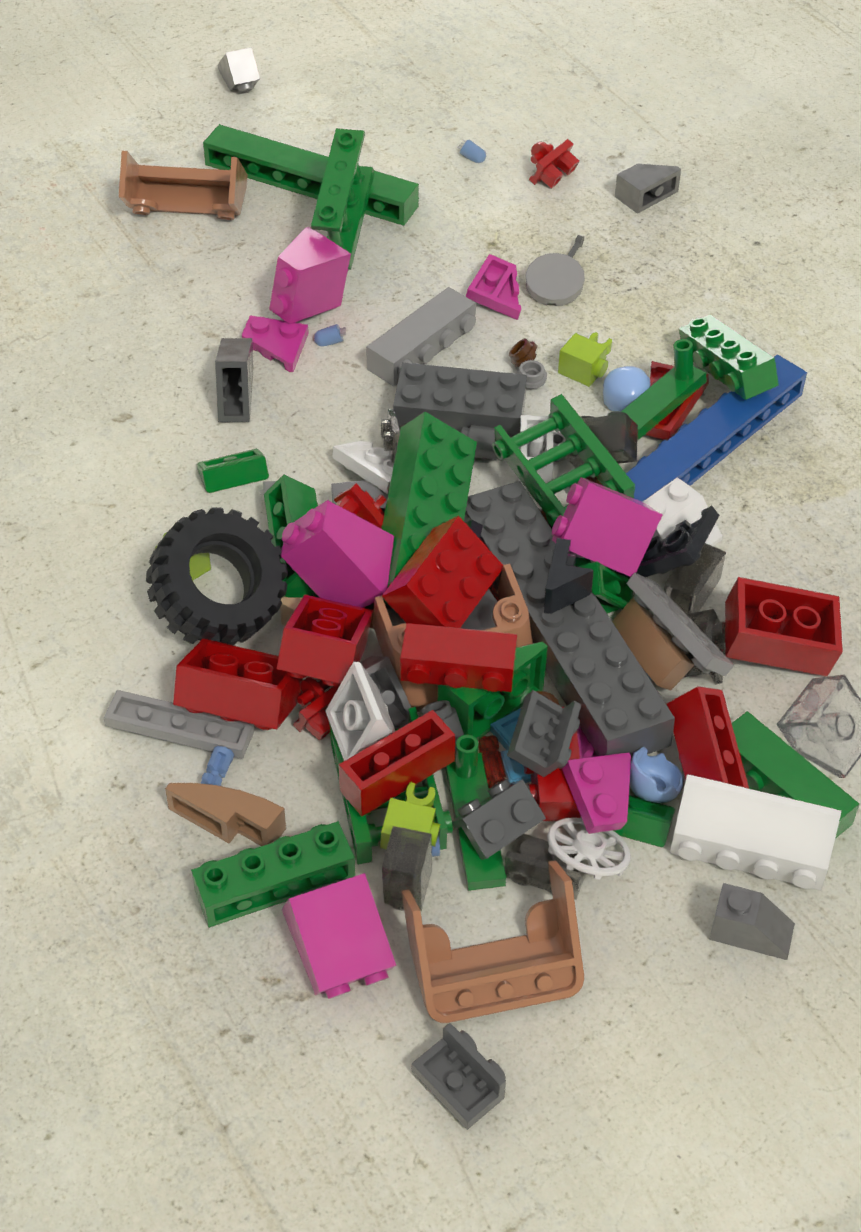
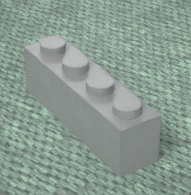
(421, 334)

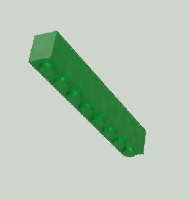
(303, 171)

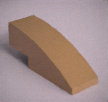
(652, 646)
(227, 811)

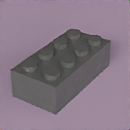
(461, 396)

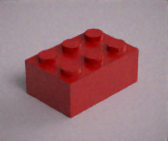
(444, 577)
(783, 626)
(323, 639)
(235, 685)

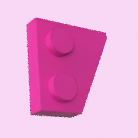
(496, 287)
(277, 339)
(600, 790)

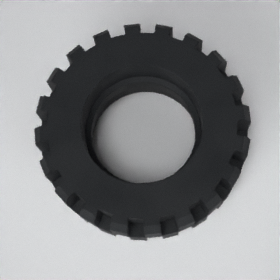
(240, 544)

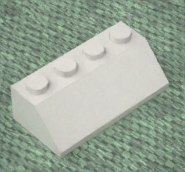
(755, 832)

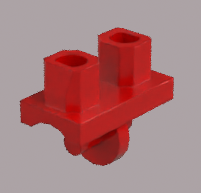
(549, 159)
(362, 504)
(314, 715)

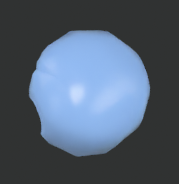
(624, 386)
(654, 777)

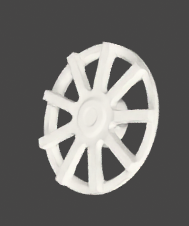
(588, 847)

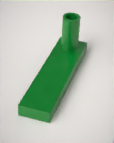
(668, 391)
(467, 782)

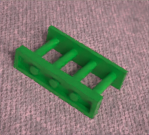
(344, 191)
(579, 441)
(366, 835)

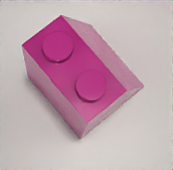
(309, 277)
(606, 526)
(339, 554)
(339, 936)

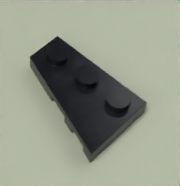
(679, 547)

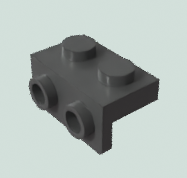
(544, 734)
(499, 818)
(461, 1076)

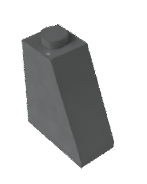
(234, 379)

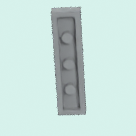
(686, 632)
(176, 724)

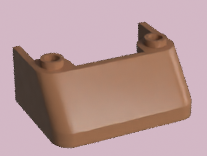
(182, 189)
(509, 616)
(504, 972)

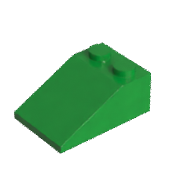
(481, 707)

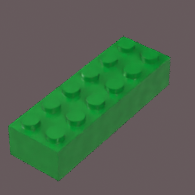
(426, 484)

